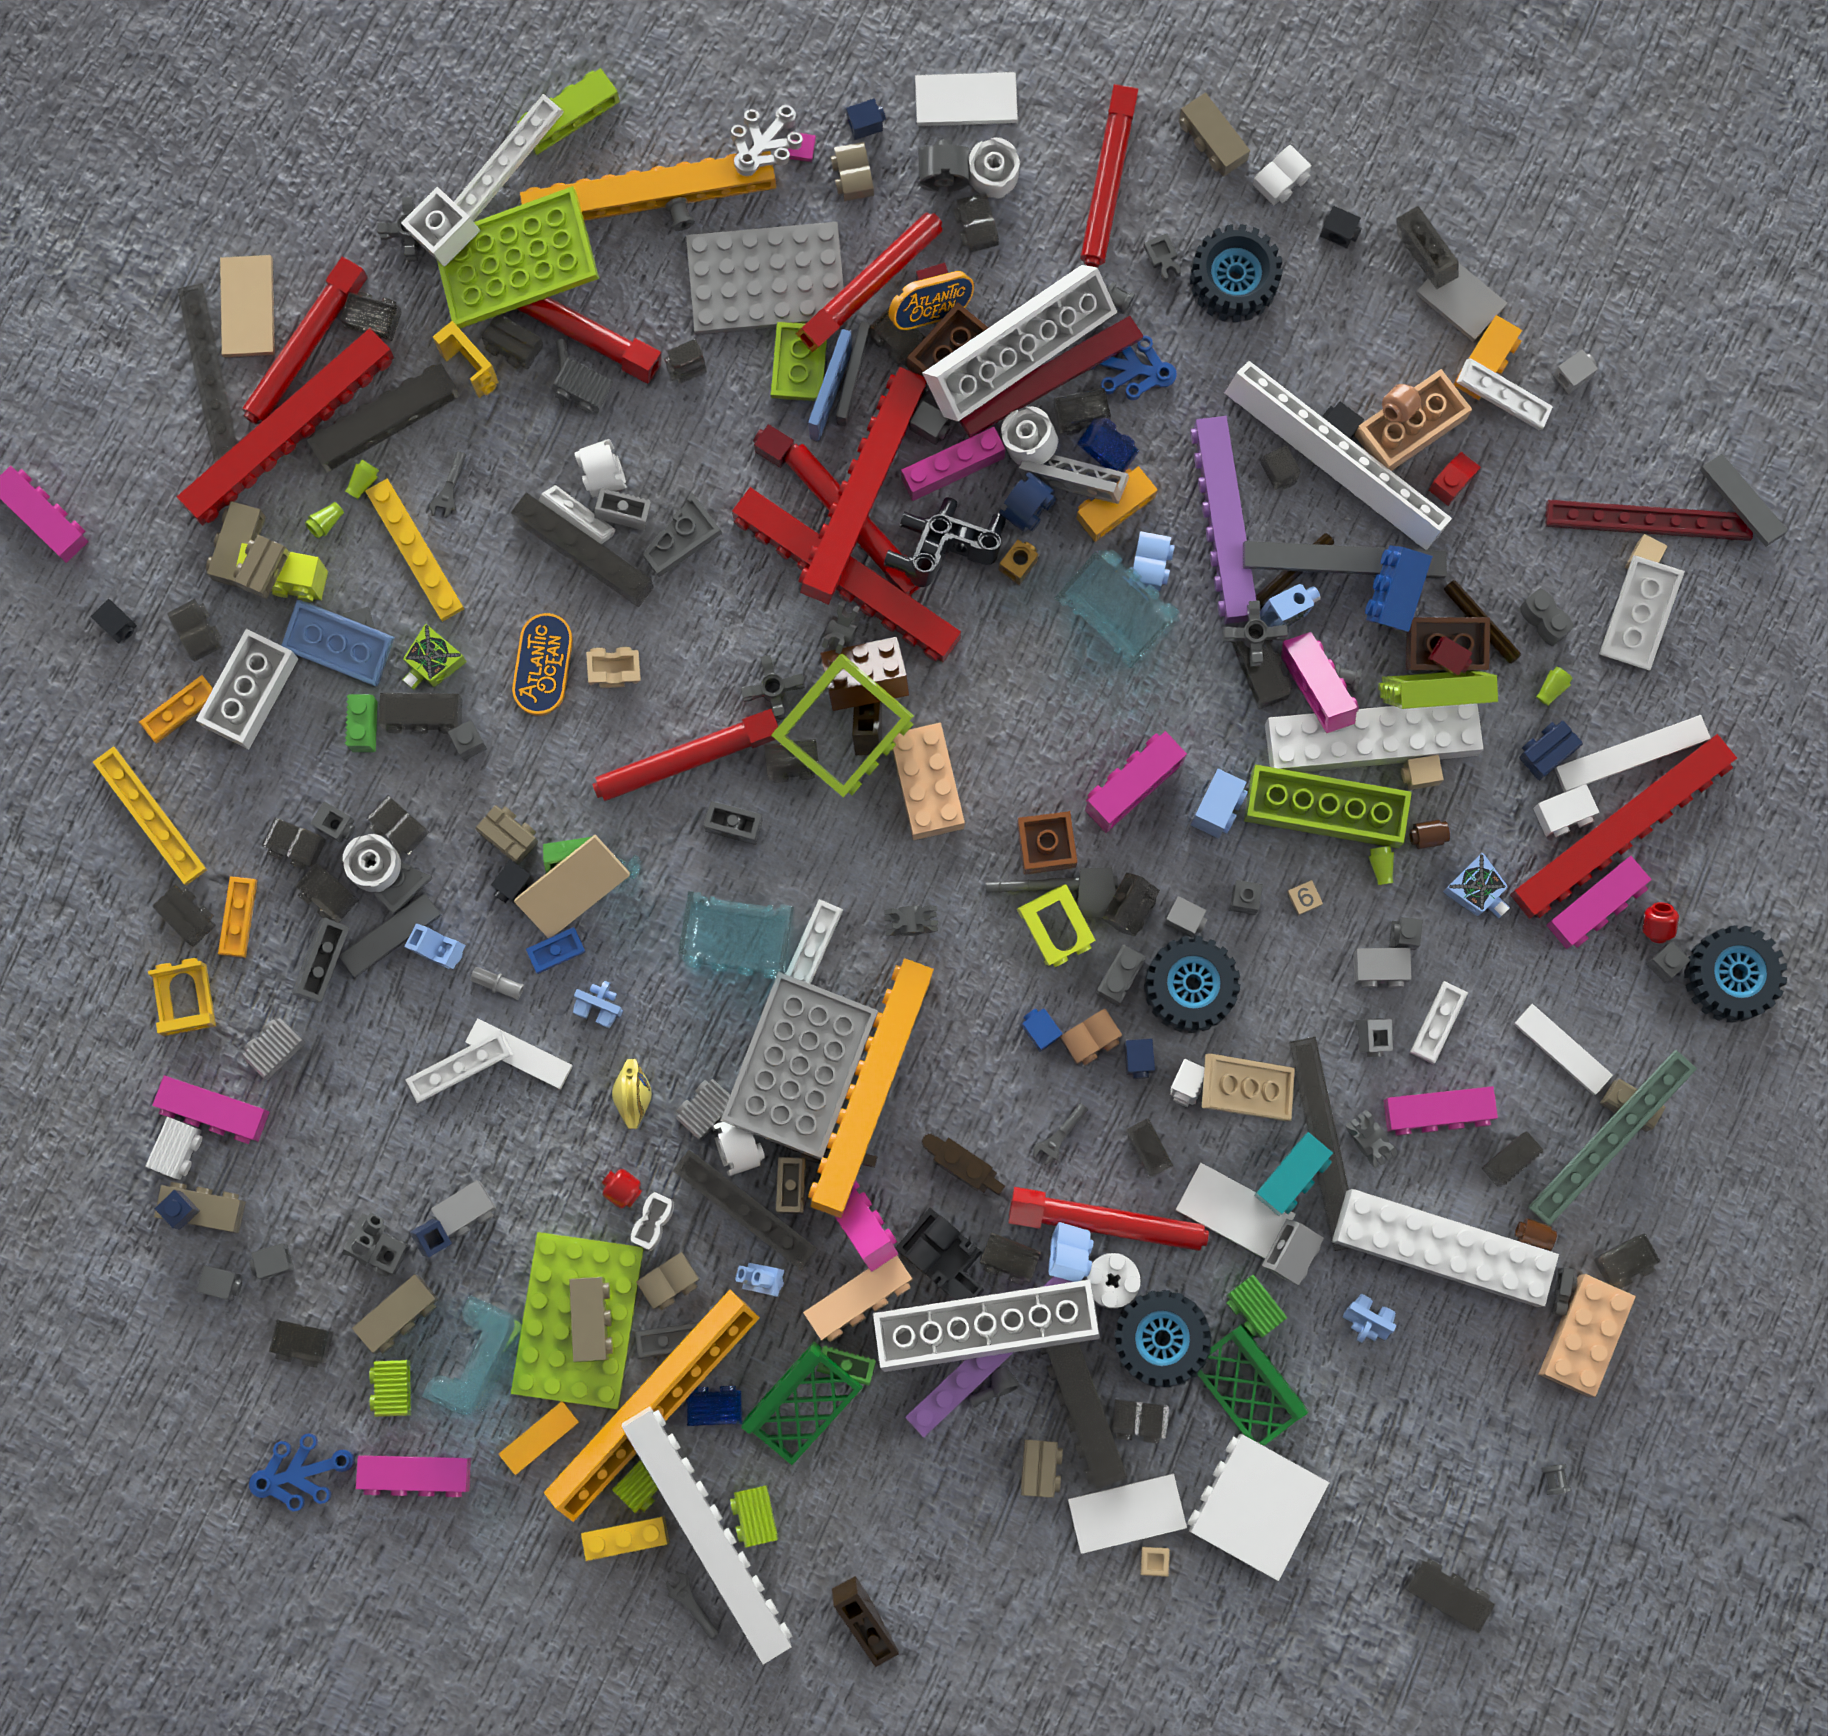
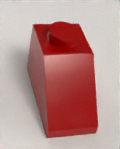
(1454, 478)

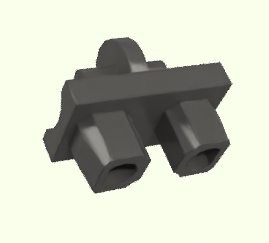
(364, 1238)

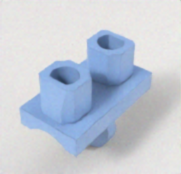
(608, 1011)
(760, 1279)
(1367, 1322)

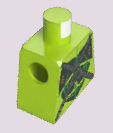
(431, 659)

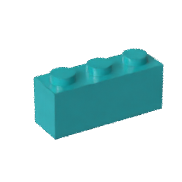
(1294, 1175)

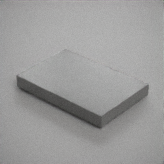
(1464, 303)

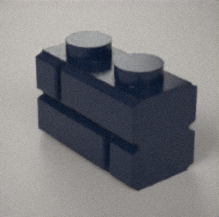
(1550, 750)

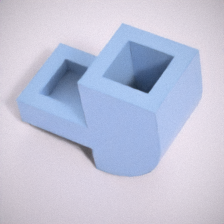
(435, 946)

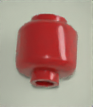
(1660, 922)
(621, 1188)

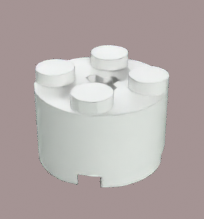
(984, 158)
(1029, 436)
(601, 468)
(372, 848)
(737, 1148)
(1127, 1284)

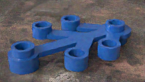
(1133, 367)
(296, 1473)

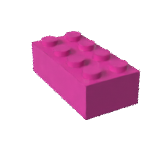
(1134, 782)

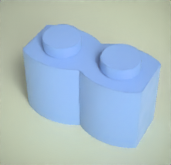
(1151, 559)
(1070, 1253)

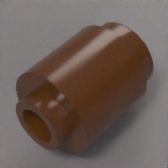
(1429, 834)
(1536, 1234)

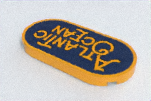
(930, 299)
(542, 664)

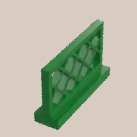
(1271, 1377)
(784, 1388)

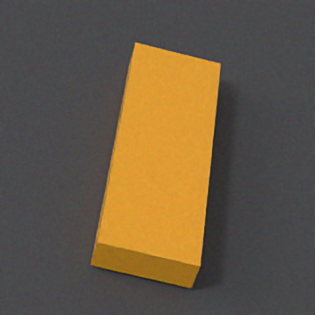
(177, 709)
(237, 917)
(538, 1438)

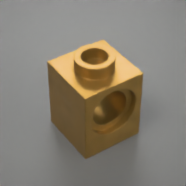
(1014, 571)

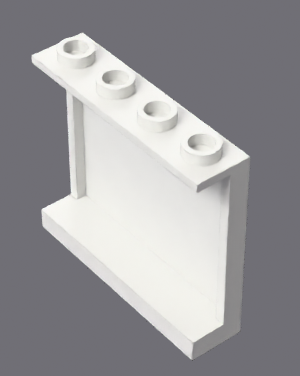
(1257, 1506)

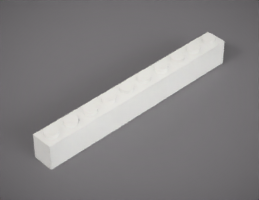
(1337, 455)
(706, 1534)

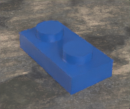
(555, 950)

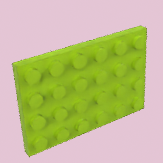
(520, 259)
(545, 1345)

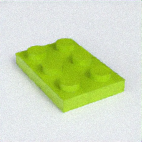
(796, 369)

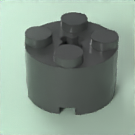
(943, 166)

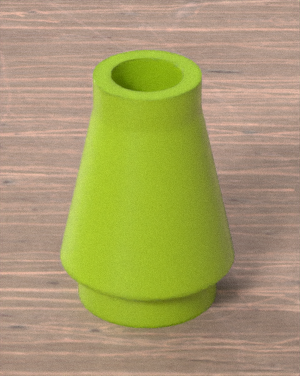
(361, 479)
(323, 520)
(1554, 685)
(1382, 863)

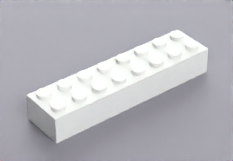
(1020, 342)
(1376, 738)
(1445, 1248)
(986, 1326)

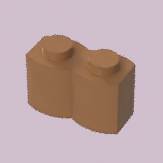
(1090, 1037)

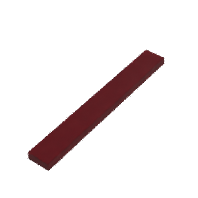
(1054, 374)
(1646, 520)

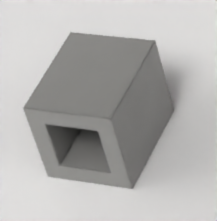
(1575, 371)
(1186, 917)

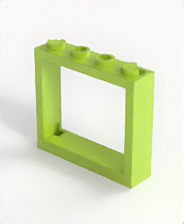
(1438, 689)
(809, 699)

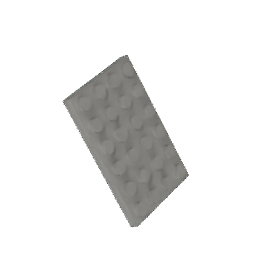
(762, 276)
(799, 1066)

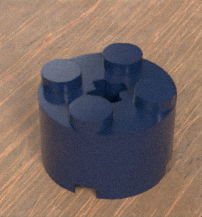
(1028, 502)

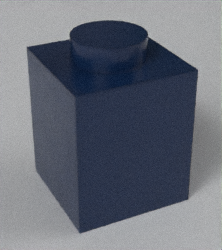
(865, 118)
(1139, 1058)
(177, 1209)
(430, 1238)

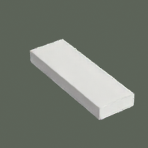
(576, 514)
(1438, 1022)

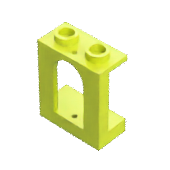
(1049, 951)

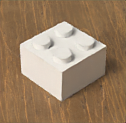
(440, 226)

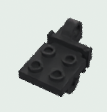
(942, 1254)

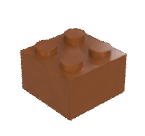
(1047, 842)

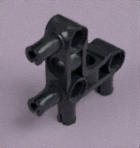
(942, 535)

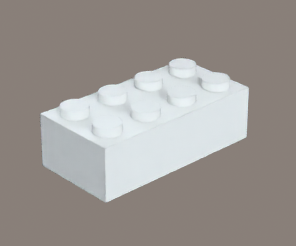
(247, 689)

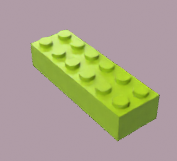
(1327, 806)

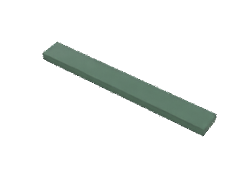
(1612, 1137)

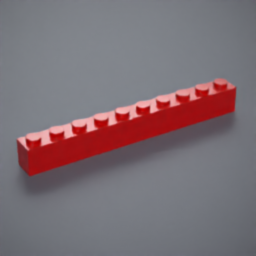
(286, 427)
(863, 486)
(857, 582)
(1623, 826)

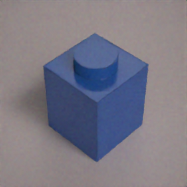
(1041, 1028)

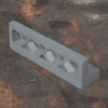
(1076, 480)

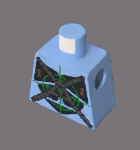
(1289, 606)
(1479, 888)

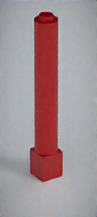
(1108, 175)
(343, 279)
(870, 281)
(634, 356)
(826, 490)
(751, 732)
(1032, 1209)

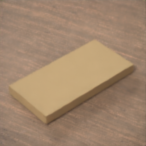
(247, 306)
(572, 887)
(1248, 1087)

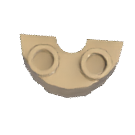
(613, 668)

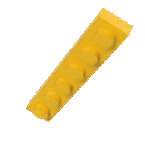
(414, 550)
(150, 816)

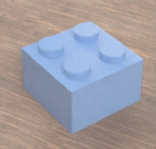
(1220, 800)

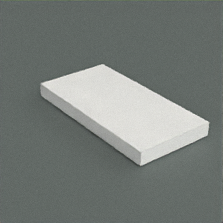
(966, 99)
(1641, 612)
(1231, 1211)
(1127, 1513)

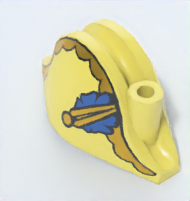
(631, 1093)

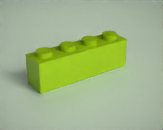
(580, 105)

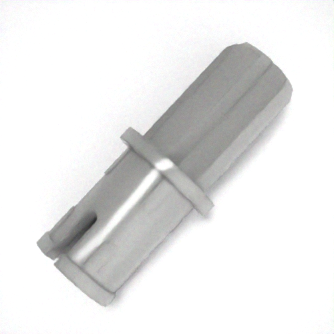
(497, 983)

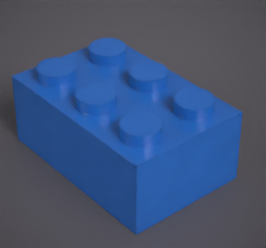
(1398, 587)

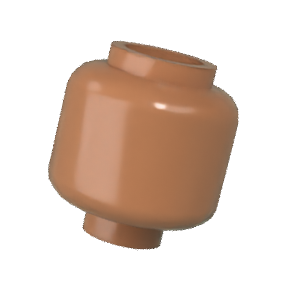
(1401, 403)

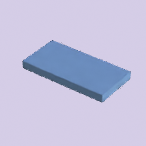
(830, 385)
(337, 642)

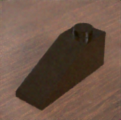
(867, 728)
(863, 1621)

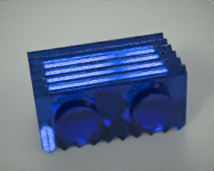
(1108, 445)
(714, 1407)

